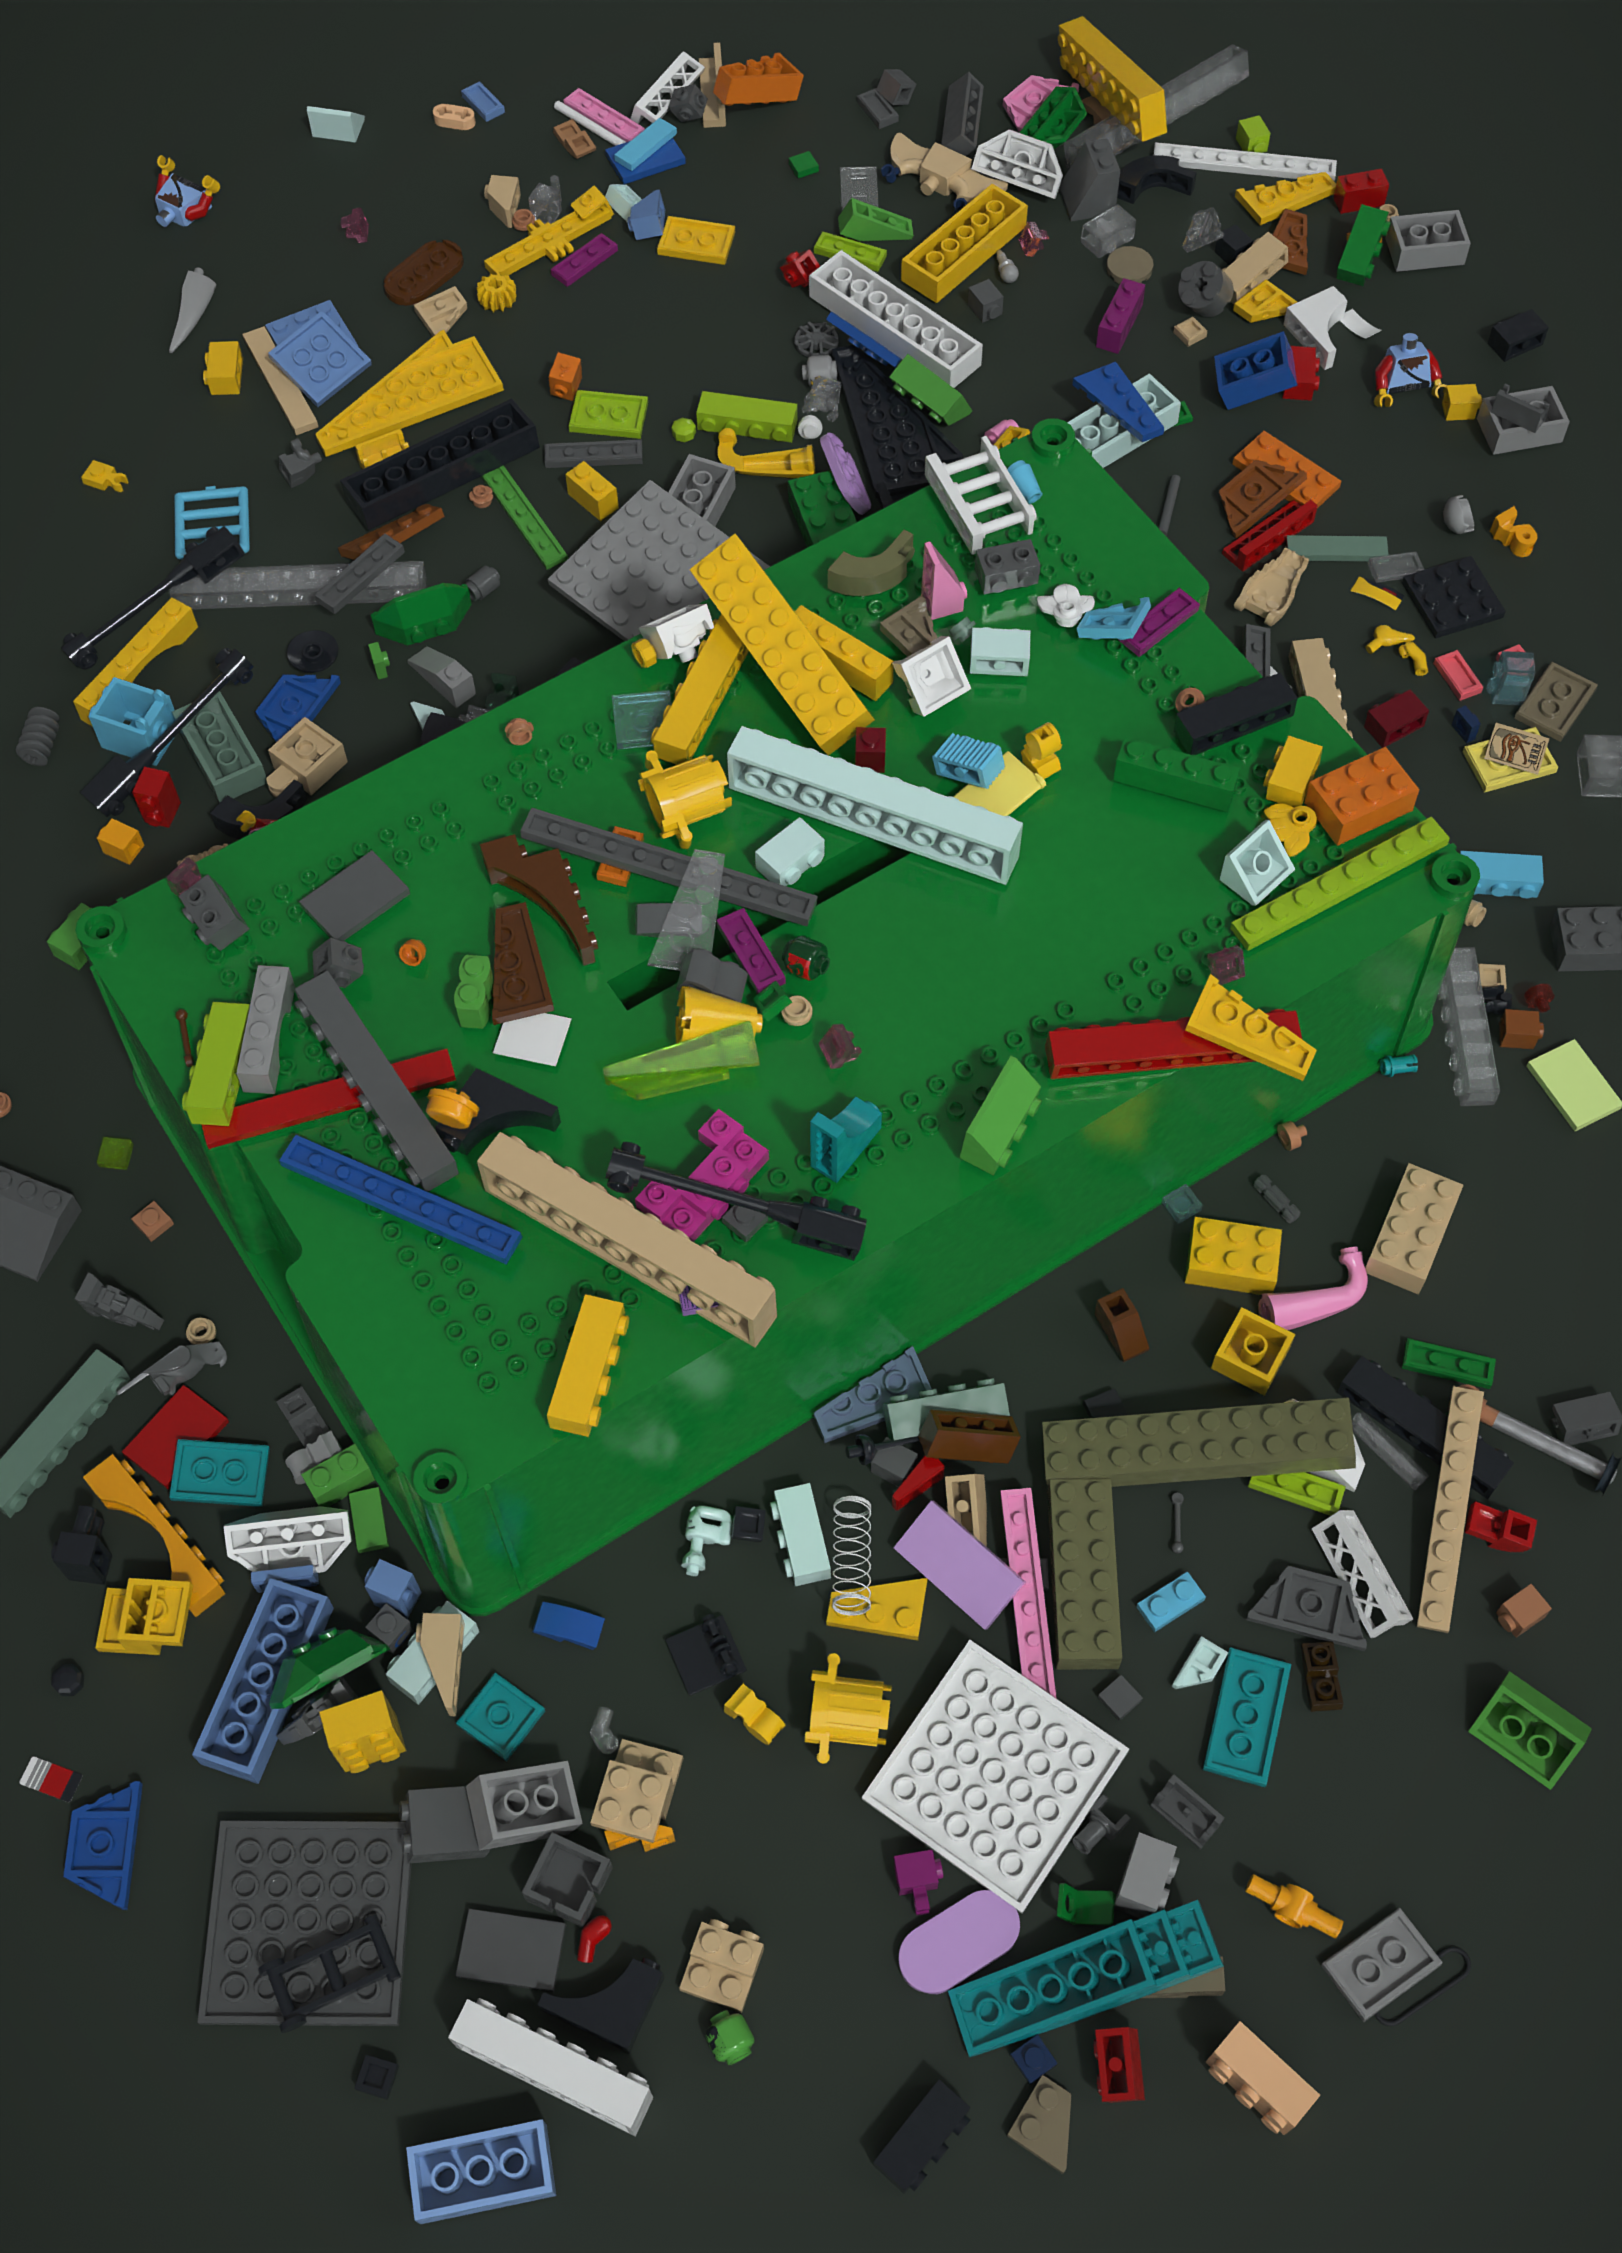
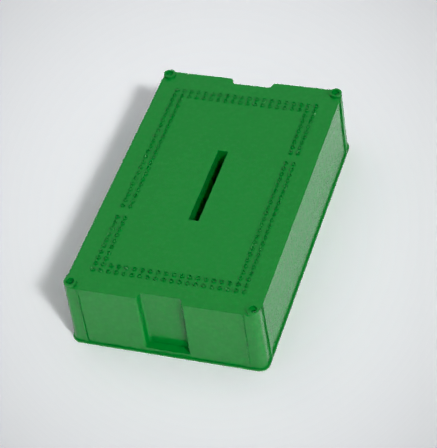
(936, 971)

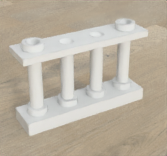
(962, 512)

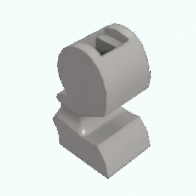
(312, 1455)

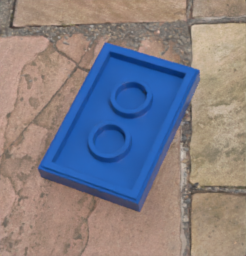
(663, 159)

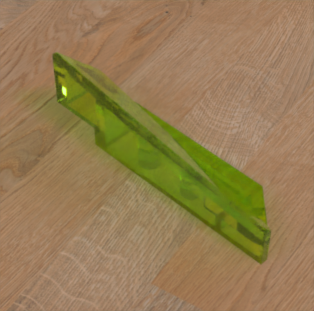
(686, 1063)

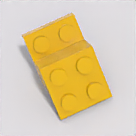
(144, 1616)

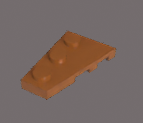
(1293, 233)

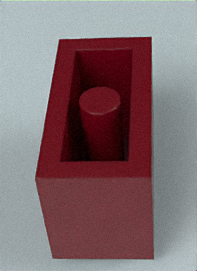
(1396, 718)

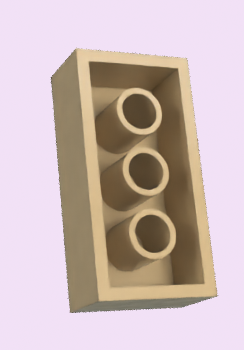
(1413, 1228)

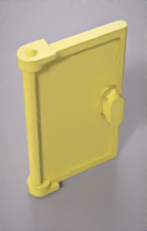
(1007, 791)

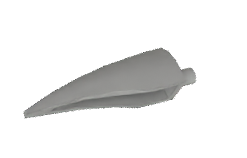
(194, 299)

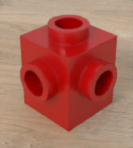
(799, 267)

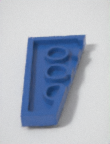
(1120, 399)

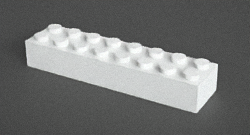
(894, 318)

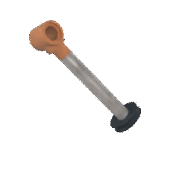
(1549, 1445)

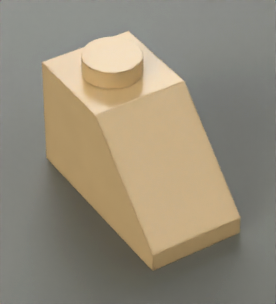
(503, 197)

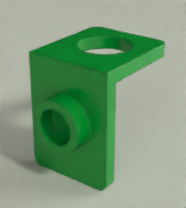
(1086, 1906)

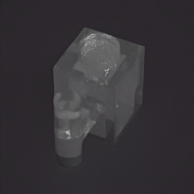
(546, 201)

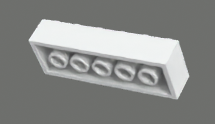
(552, 2067)

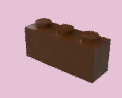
(969, 1436)

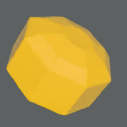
(644, 653)

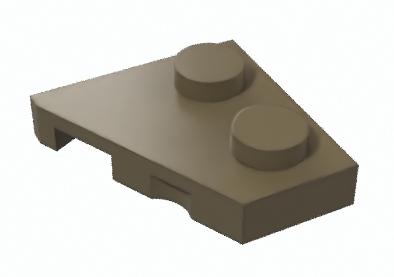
(910, 627)
(1045, 2124)

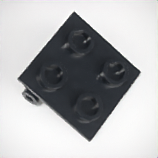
(706, 1654)

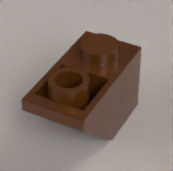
(1122, 1324)

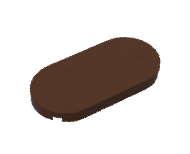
(423, 272)

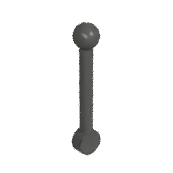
(1177, 1500)

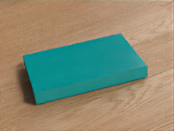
(219, 1473)

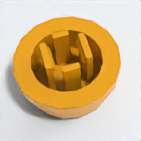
(451, 1108)

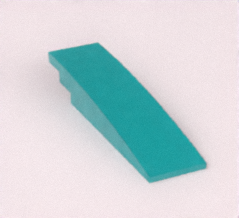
(1085, 1978)

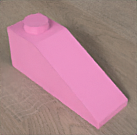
(940, 585)

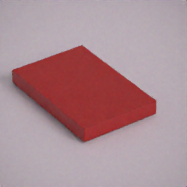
(182, 1417)

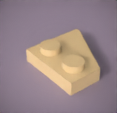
(441, 310)

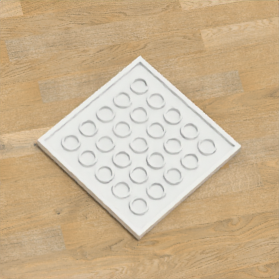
(995, 1775)

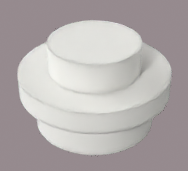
(810, 427)

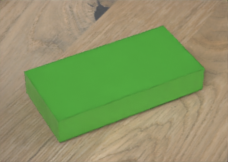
(368, 1520)

